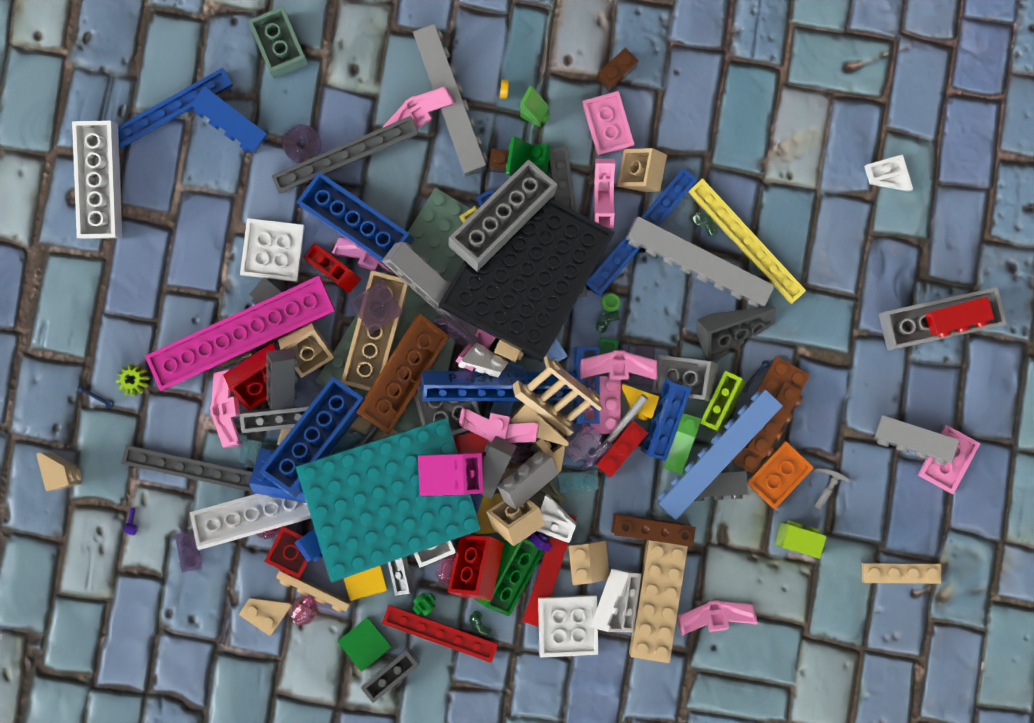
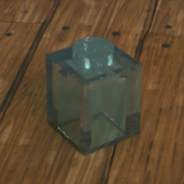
(250, 451)

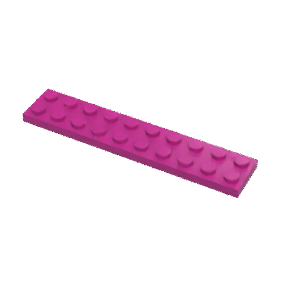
(240, 333)

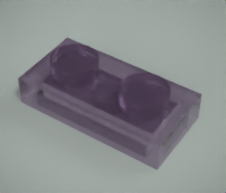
(188, 552)

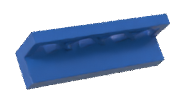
(578, 354)
(665, 419)

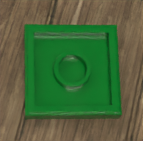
(364, 644)

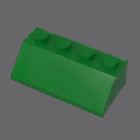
(513, 575)

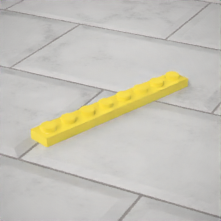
(746, 241)

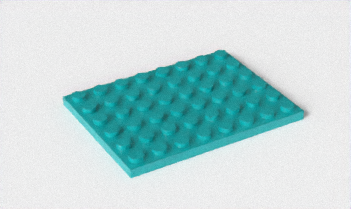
(370, 502)

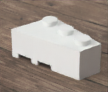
(618, 602)

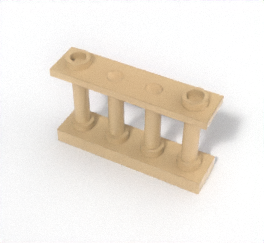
(551, 412)

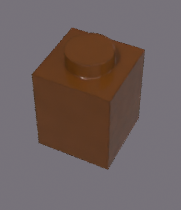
(498, 160)

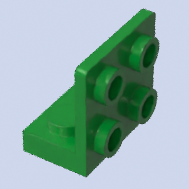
(521, 151)

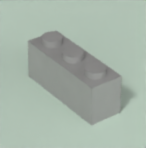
(527, 479)

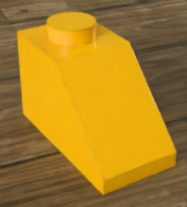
(632, 395)

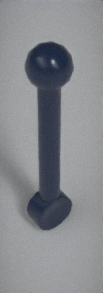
(765, 364)
(109, 404)

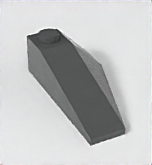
(726, 329)

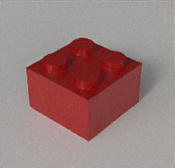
(285, 553)

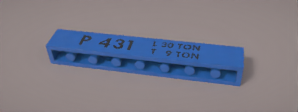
(482, 386)

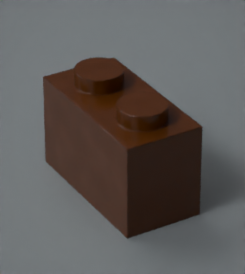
(617, 69)

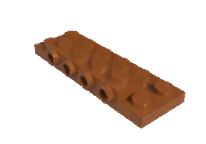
(402, 374)
(785, 385)

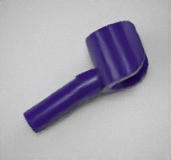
(129, 528)

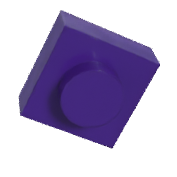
(541, 541)

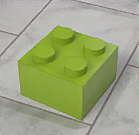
(805, 541)

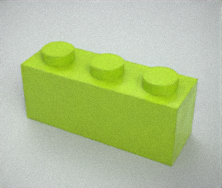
(723, 402)

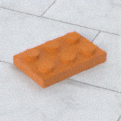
(779, 475)

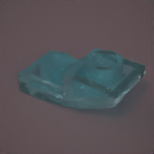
(578, 481)

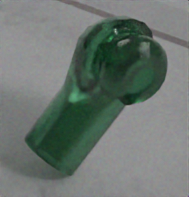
(705, 221)
(604, 320)
(476, 624)

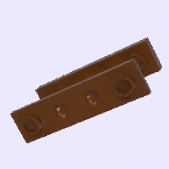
(653, 529)

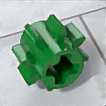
(424, 603)

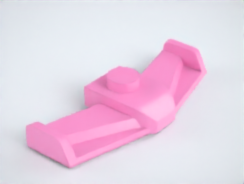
(421, 106)
(346, 249)
(618, 365)
(223, 410)
(498, 426)
(716, 615)

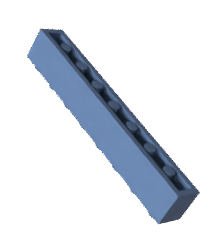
(719, 454)

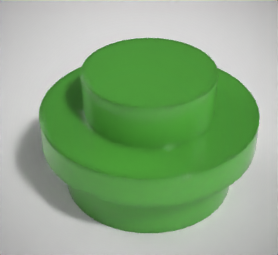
(610, 302)

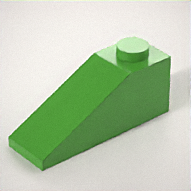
(534, 108)
(682, 443)

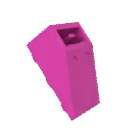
(450, 474)

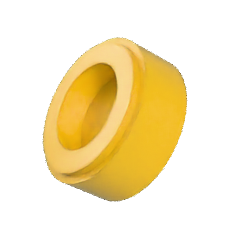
(504, 89)

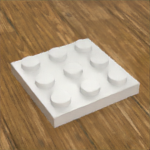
(272, 250)
(567, 626)

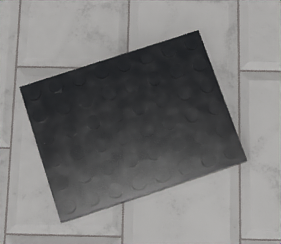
(531, 279)

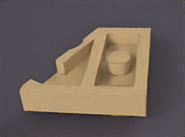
(265, 613)

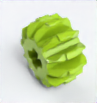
(125, 379)

